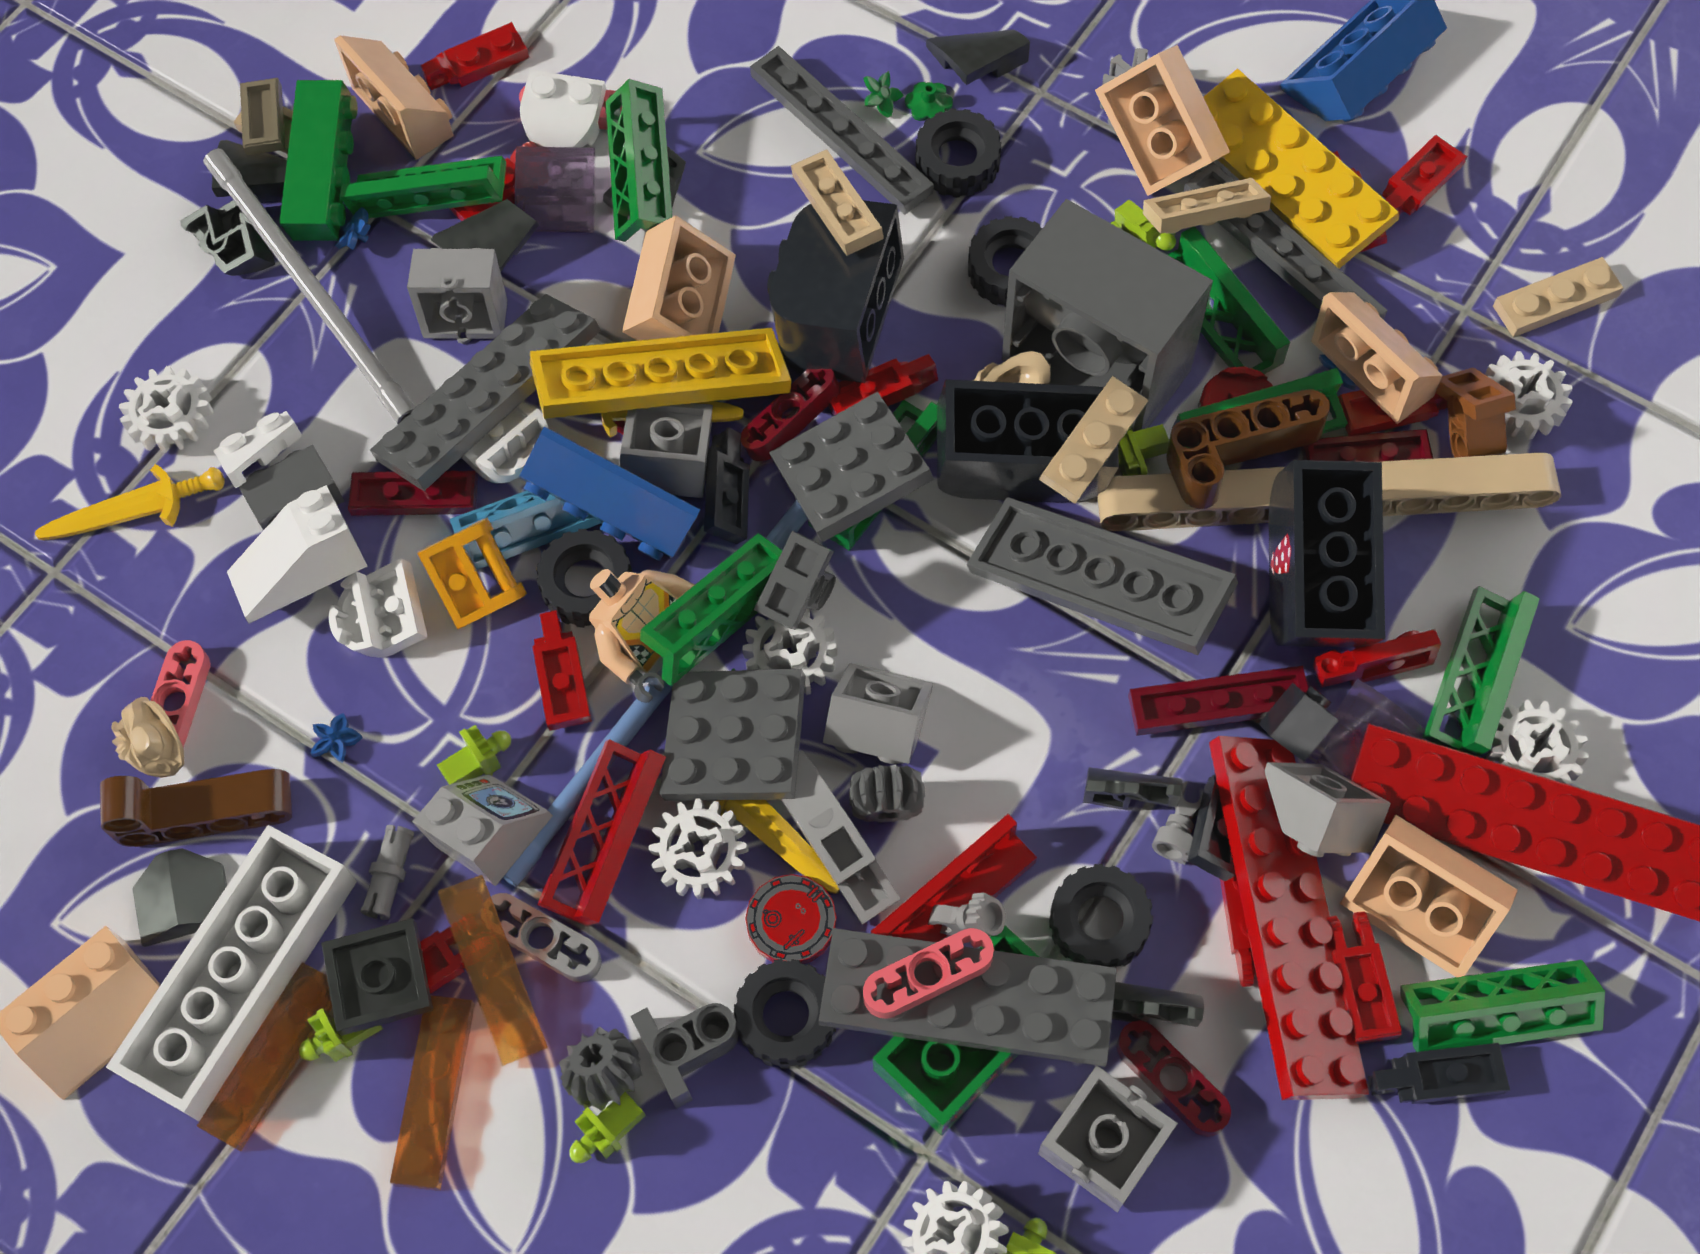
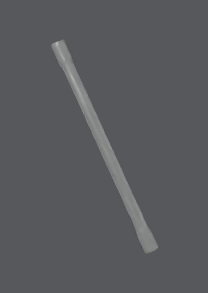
(231, 180)

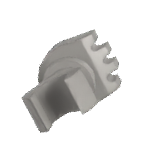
(1175, 838)
(981, 913)

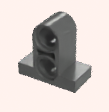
(797, 581)
(699, 1048)

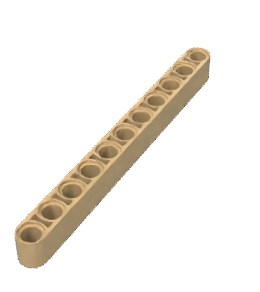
(1407, 489)

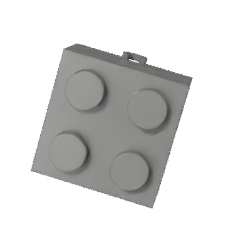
(457, 293)
(1107, 1138)

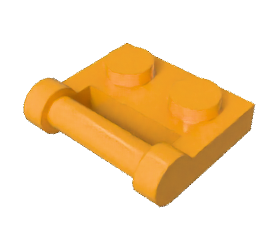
(460, 582)

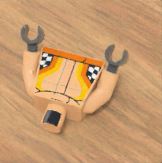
(620, 615)

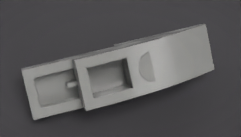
(839, 844)

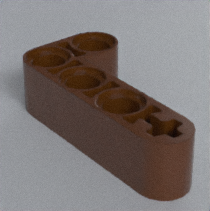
(1292, 421)
(193, 809)

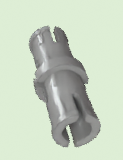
(387, 872)

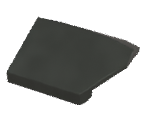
(176, 895)

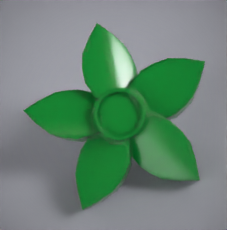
(881, 94)

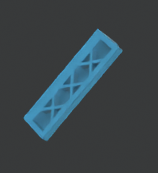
(521, 524)

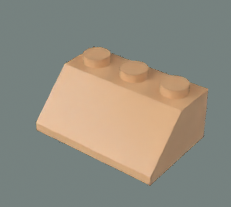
(395, 94)
(1162, 120)
(678, 283)
(1374, 355)
(1429, 897)
(79, 1012)

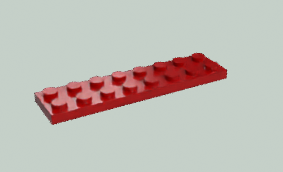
(1534, 821)
(1286, 931)

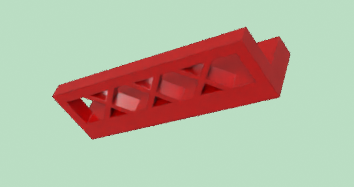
(617, 838)
(983, 867)

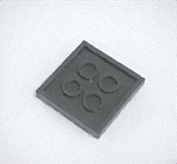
(851, 466)
(734, 735)

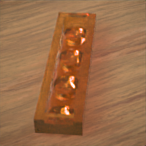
(492, 970)
(267, 1060)
(432, 1094)

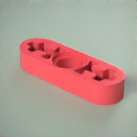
(171, 681)
(890, 975)

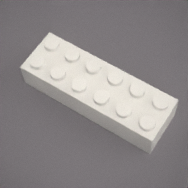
(232, 972)

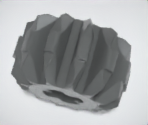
(887, 793)
(600, 1068)

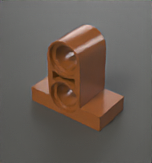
(1476, 413)

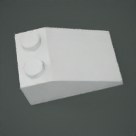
(295, 556)

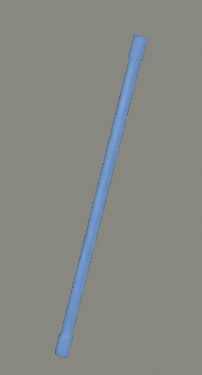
(621, 733)

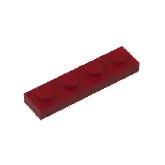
(1210, 700)

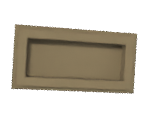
(262, 116)

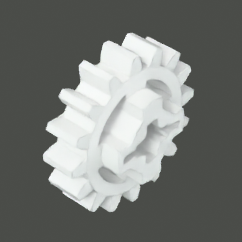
(1546, 401)
(166, 409)
(803, 641)
(1524, 727)
(682, 855)
(944, 1231)

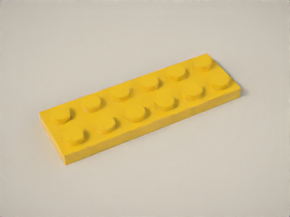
(1302, 176)
(658, 372)

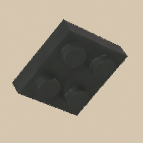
(376, 976)

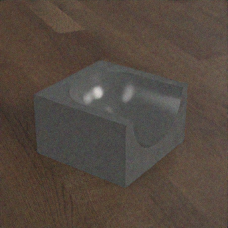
(1105, 308)

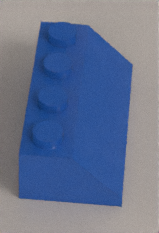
(1364, 57)
(608, 494)

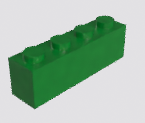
(318, 160)

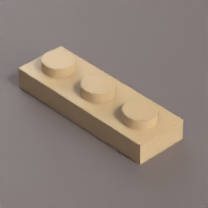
(837, 202)
(1206, 205)
(1557, 297)
(1093, 440)

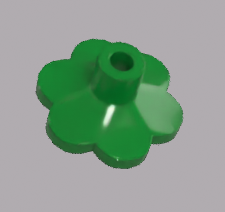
(928, 100)

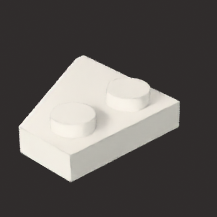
(260, 444)

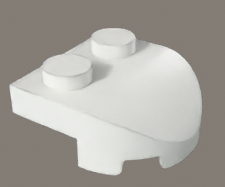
(561, 109)
(507, 446)
(379, 611)

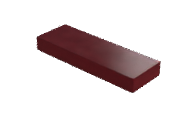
(1371, 447)
(393, 495)

